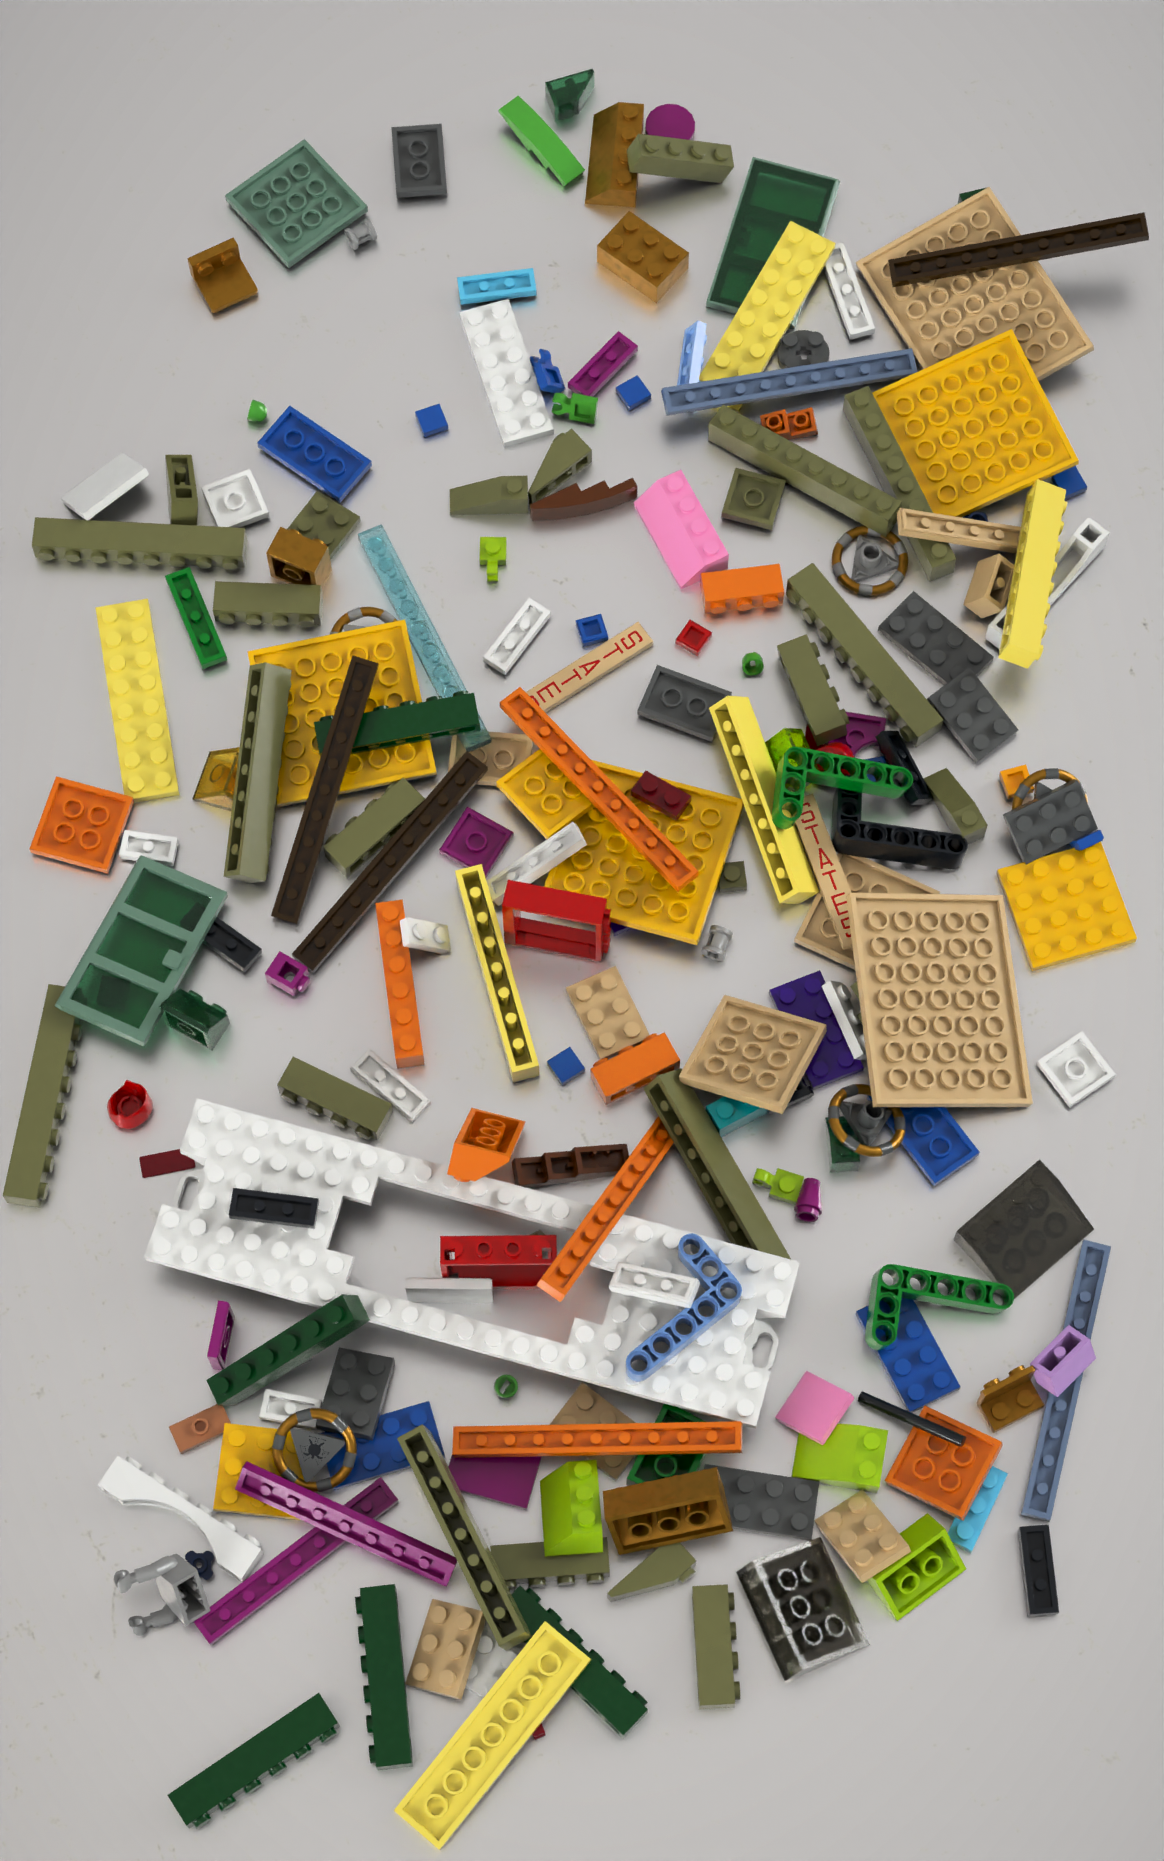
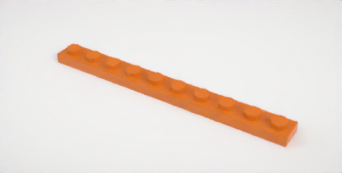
(599, 789)
(606, 1212)
(597, 1439)

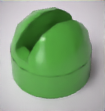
(257, 411)
(752, 670)
(511, 1388)

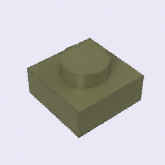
(733, 877)

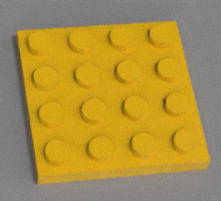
(1066, 906)

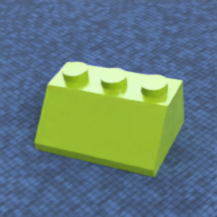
(572, 1509)
(922, 1571)

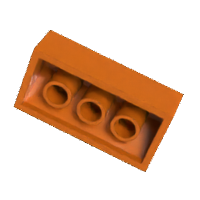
(483, 1144)

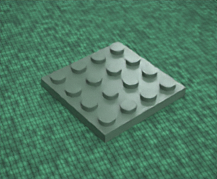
(296, 203)

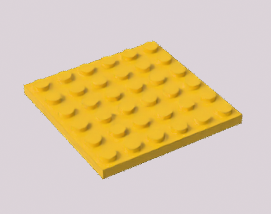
(976, 427)
(316, 684)
(633, 887)

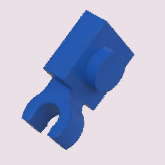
(547, 375)

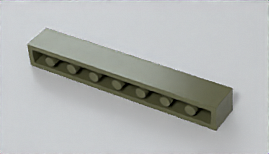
(804, 470)
(895, 475)
(139, 543)
(864, 655)
(257, 773)
(42, 1104)
(712, 1165)
(464, 1537)

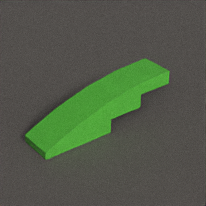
(541, 139)

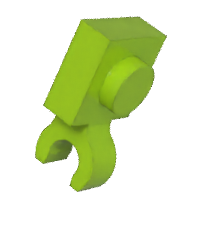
(492, 554)
(783, 1185)

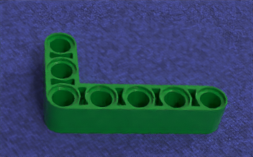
(830, 777)
(928, 1293)

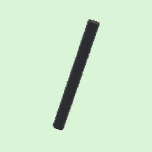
(912, 1419)

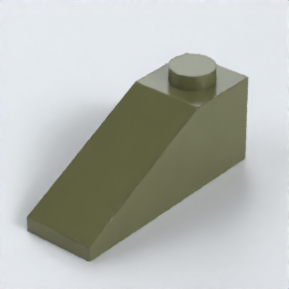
(563, 460)
(181, 490)
(491, 496)
(956, 806)
(657, 1571)

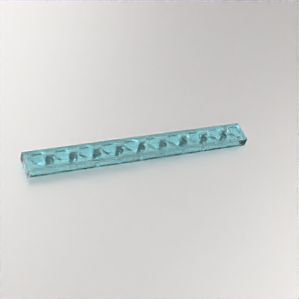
(419, 626)

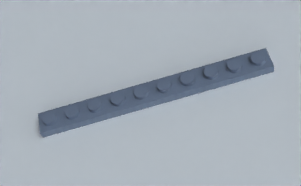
(788, 382)
(1060, 1410)

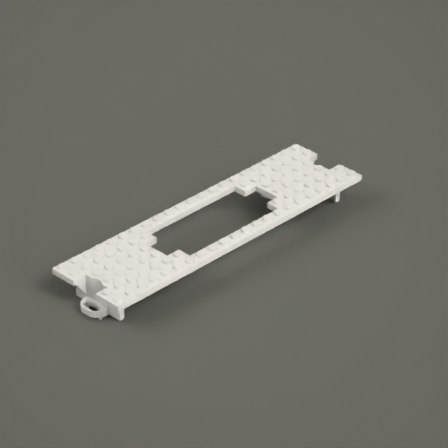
(294, 1262)

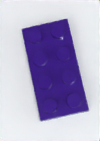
(807, 1000)

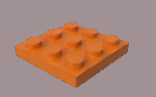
(81, 825)
(942, 1471)

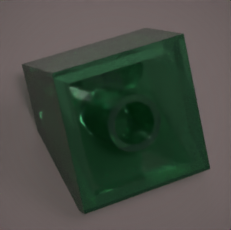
(195, 1018)

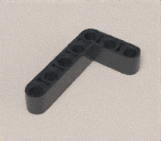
(890, 842)

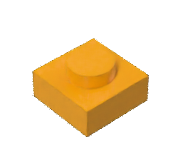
(1013, 778)

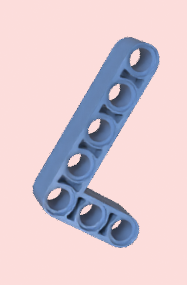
(689, 1316)

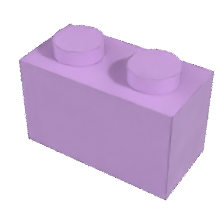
(1063, 1360)

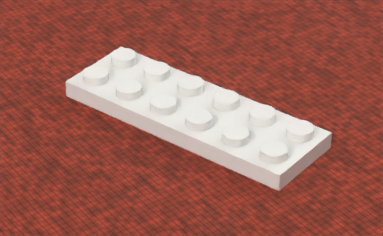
(506, 373)

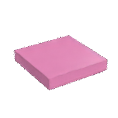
(814, 1407)

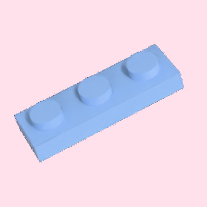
(691, 354)

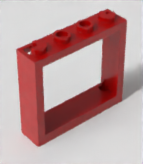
(561, 905)
(506, 1259)

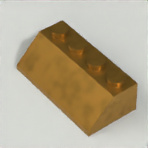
(608, 170)
(667, 1511)

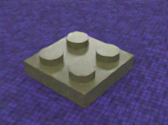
(753, 498)
(326, 521)

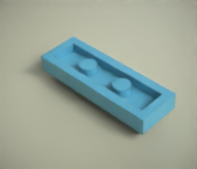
(496, 286)
(966, 1532)

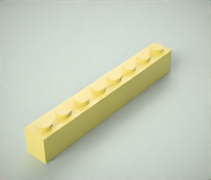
(1033, 574)
(756, 784)
(497, 973)

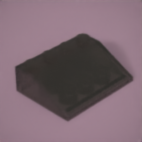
(1024, 1230)
(802, 1608)

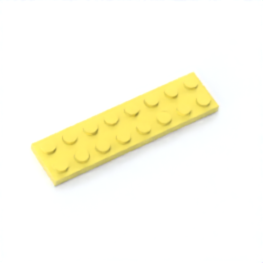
(770, 305)
(137, 701)
(492, 1735)

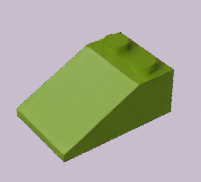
(847, 1459)

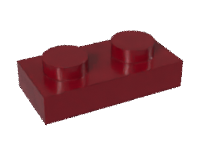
(661, 795)

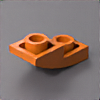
(791, 425)

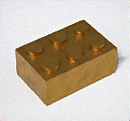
(642, 256)

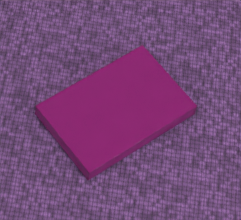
(497, 1478)

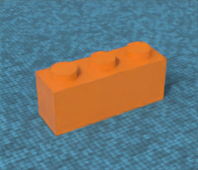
(742, 588)
(634, 1067)

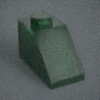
(569, 93)
(840, 1157)

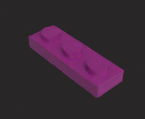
(603, 365)

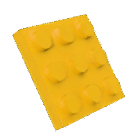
(544, 794)
(252, 1445)

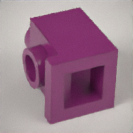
(283, 967)

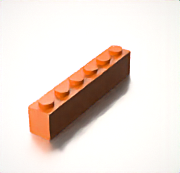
(399, 986)

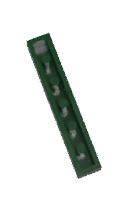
(410, 722)
(288, 1350)
(385, 1677)
(595, 1684)
(253, 1761)

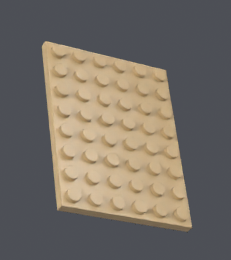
(967, 309)
(938, 1000)

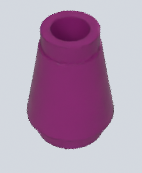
(809, 1201)

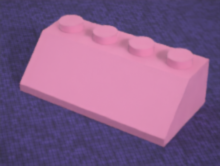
(681, 529)

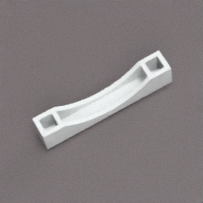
(1071, 561)
(132, 1486)

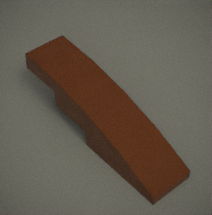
(573, 502)
(569, 1166)

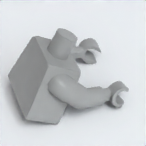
(178, 1587)

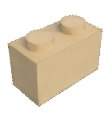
(989, 586)

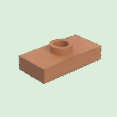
(199, 1428)

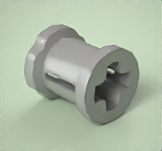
(360, 234)
(717, 943)

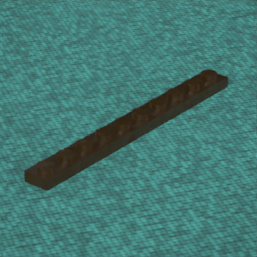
(1018, 249)
(325, 789)
(390, 862)

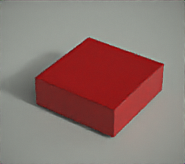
(693, 637)

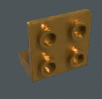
(221, 275)
(1009, 1399)

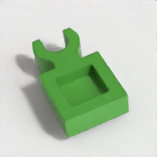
(579, 406)

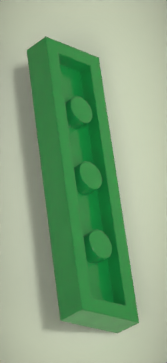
(196, 618)

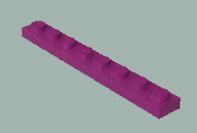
(346, 1523)
(287, 1567)

